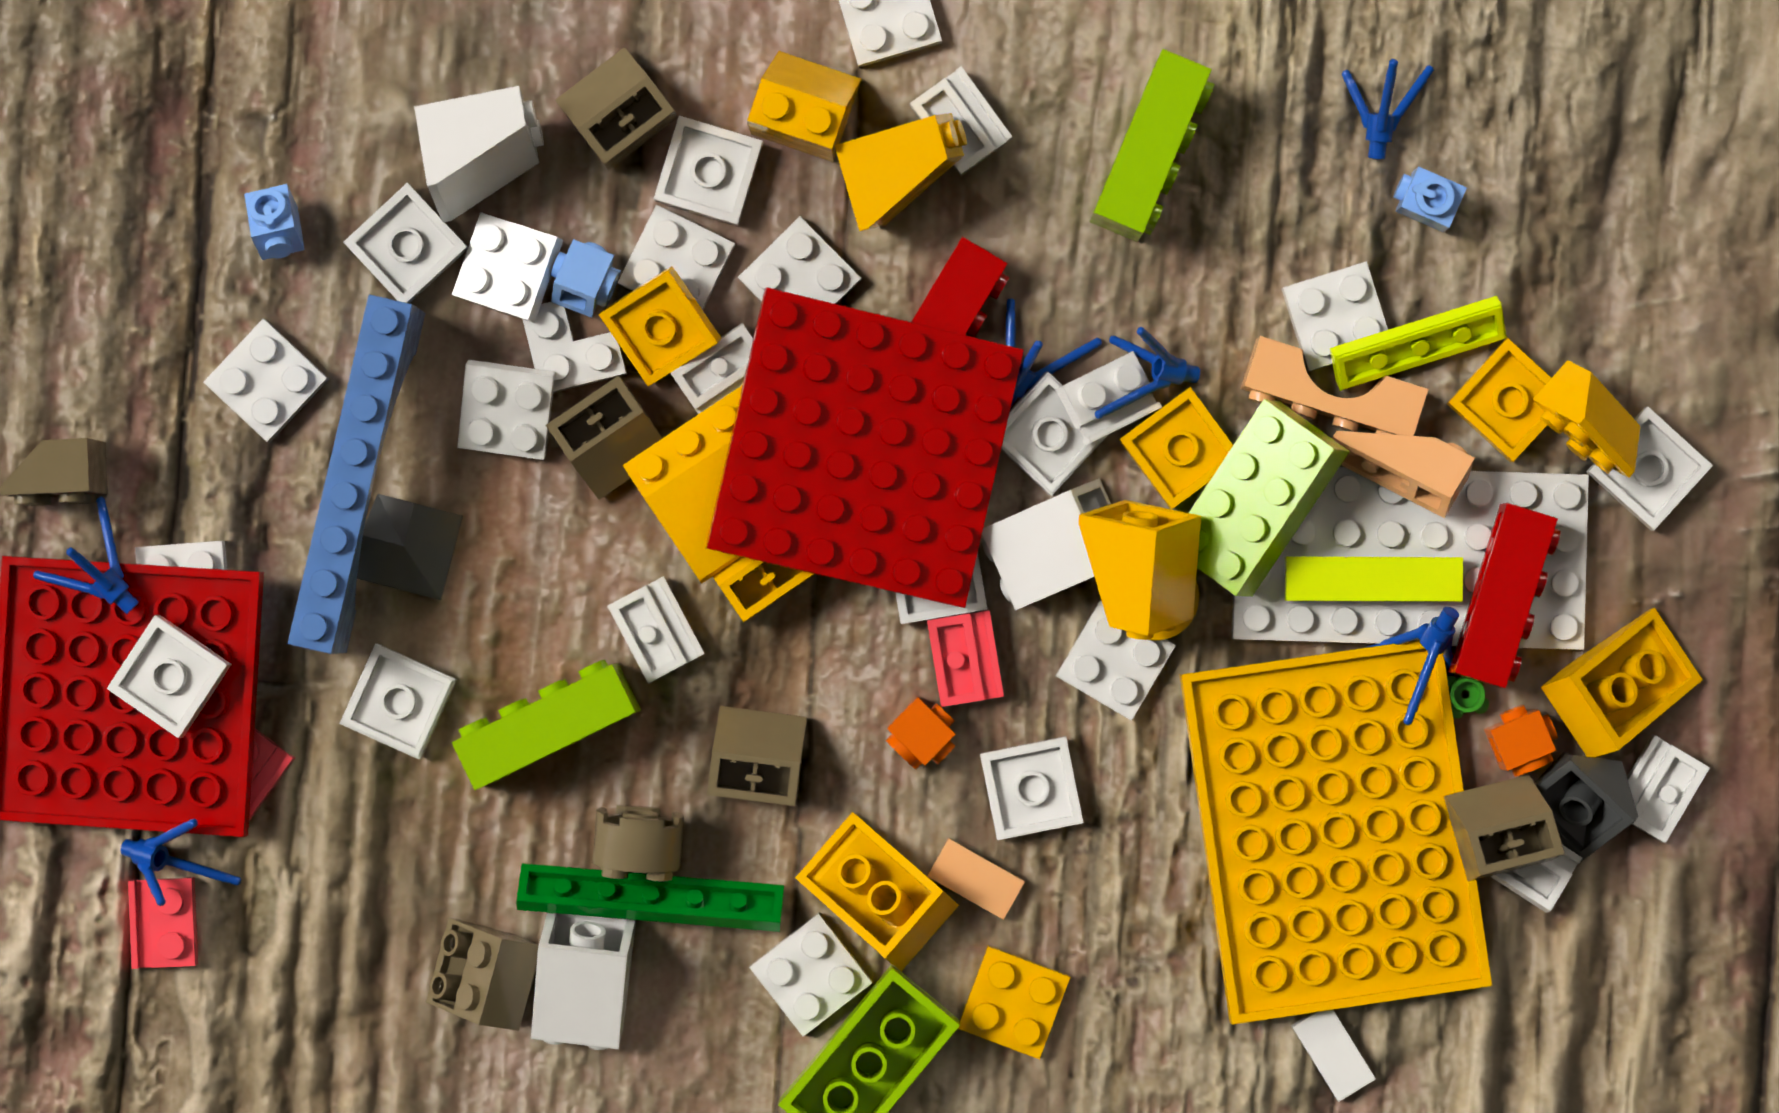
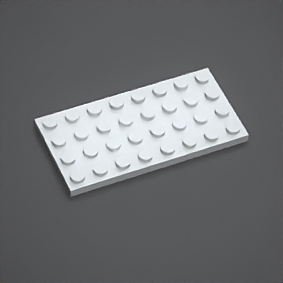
(1370, 521)

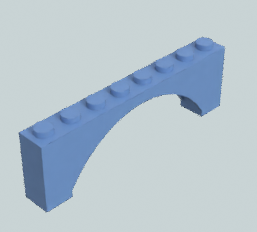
(329, 581)

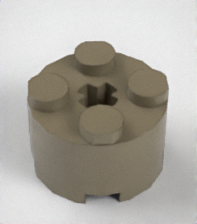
(638, 842)

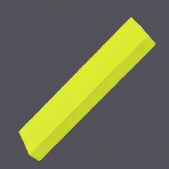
(1418, 343)
(1374, 579)

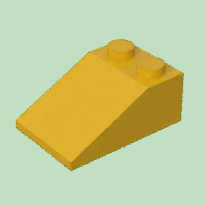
(1621, 685)
(877, 891)

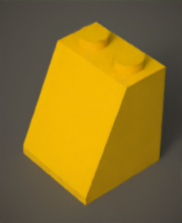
(803, 105)
(897, 165)
(1143, 565)

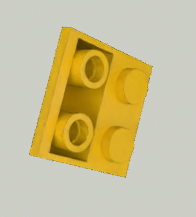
(1590, 419)
(757, 584)

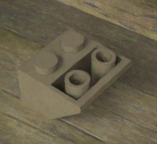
(616, 108)
(604, 435)
(61, 469)
(757, 756)
(1503, 827)
(483, 974)

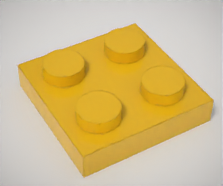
(660, 326)
(1500, 400)
(1178, 447)
(1013, 1002)

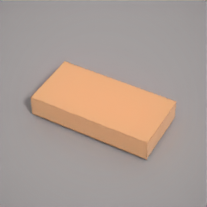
(976, 878)

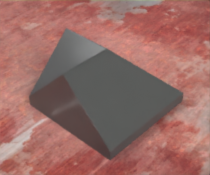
(408, 546)
(1587, 800)

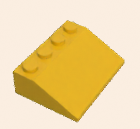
(683, 479)

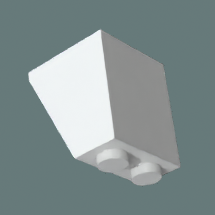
(476, 146)
(1043, 545)
(582, 980)

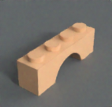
(1279, 374)

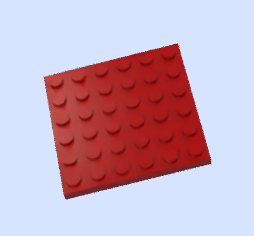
(864, 448)
(88, 755)

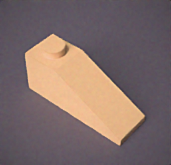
(1410, 466)

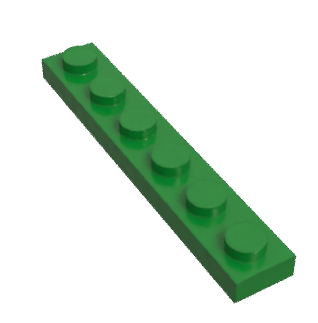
(637, 898)

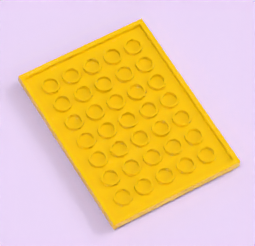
(1332, 832)

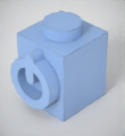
(1429, 198)
(274, 222)
(584, 278)

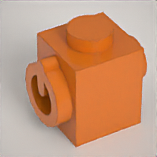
(922, 734)
(1522, 740)

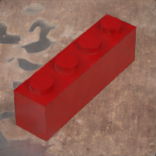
(962, 290)
(1504, 595)

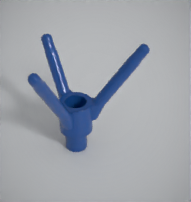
(1382, 124)
(1164, 371)
(1026, 377)
(107, 585)
(1436, 639)
(153, 856)

